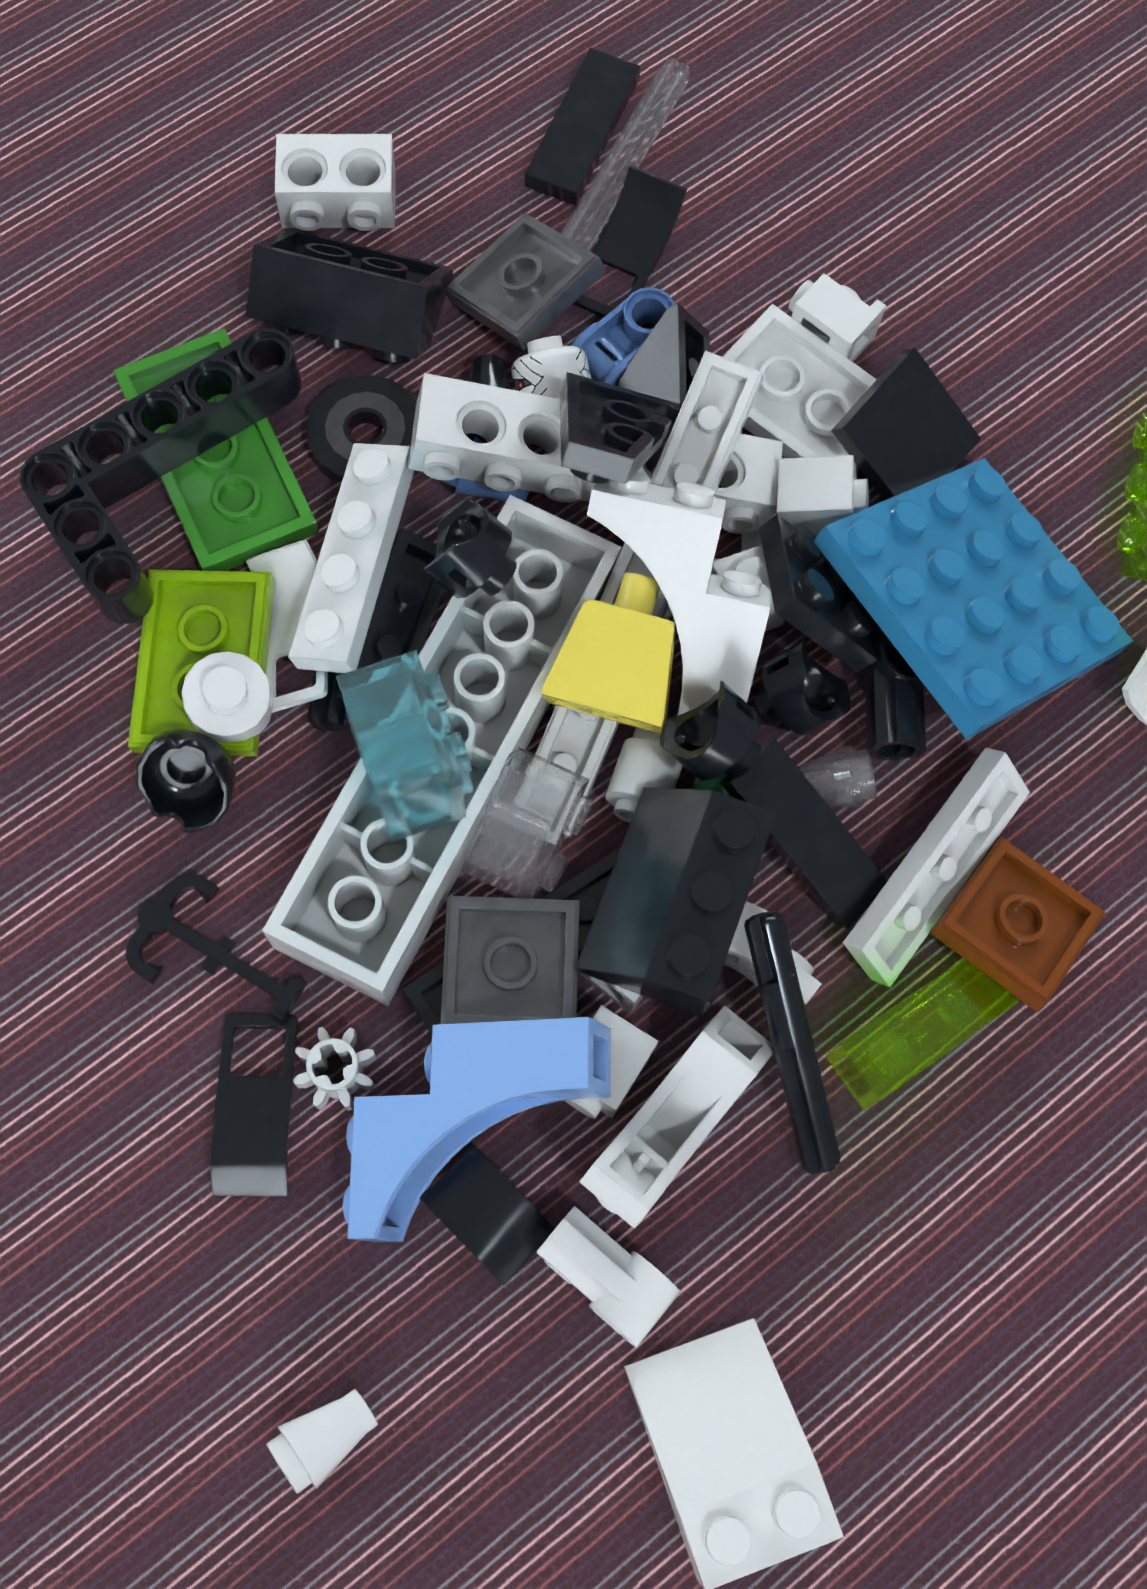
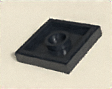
(905, 428)

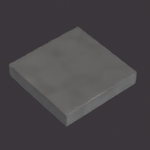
(525, 280)
(509, 959)

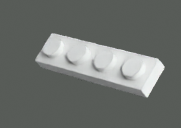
(352, 559)
(937, 867)

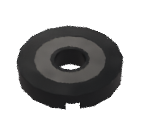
(354, 403)

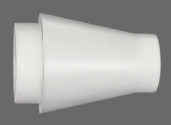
(320, 1440)

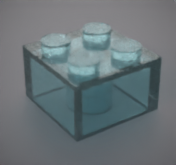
(405, 746)

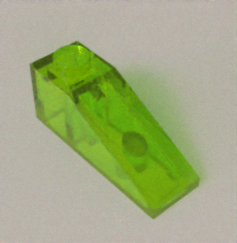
(918, 1032)

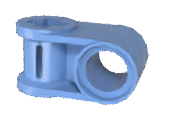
(618, 336)

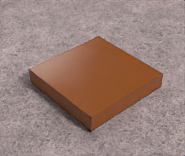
(1018, 924)

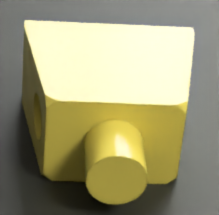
(617, 659)

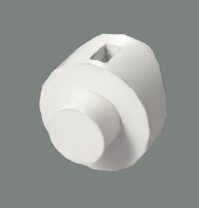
(227, 697)

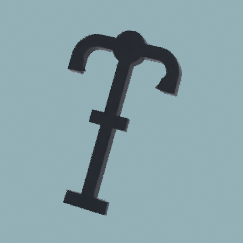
(158, 917)

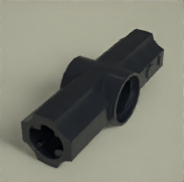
(892, 703)

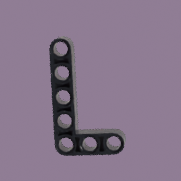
(150, 455)

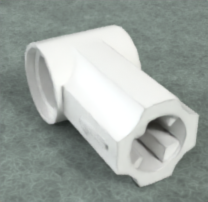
(620, 1285)

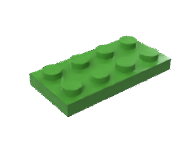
(237, 494)

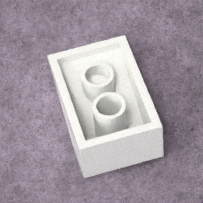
(732, 1455)

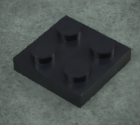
(814, 595)

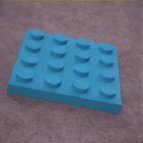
(973, 595)

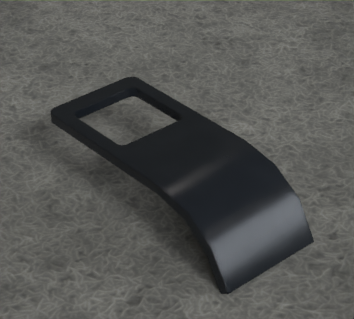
(637, 230)
(252, 1118)
(488, 1214)

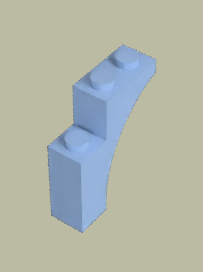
(475, 1081)

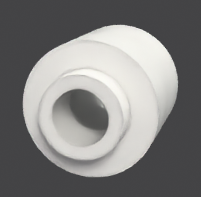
(639, 766)

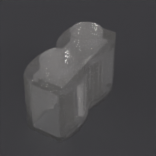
(526, 825)

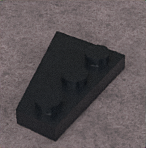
(610, 428)

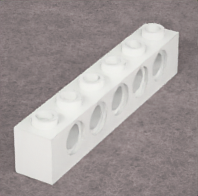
(515, 418)

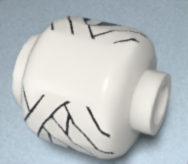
(546, 366)

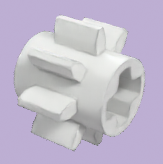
(317, 1063)

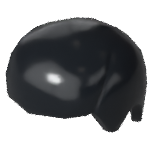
(187, 778)

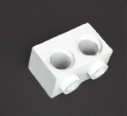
(335, 181)

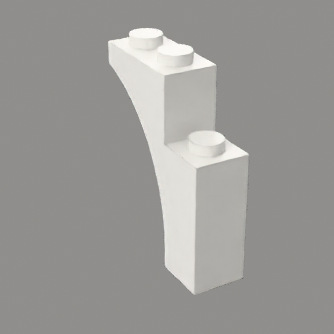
(715, 615)

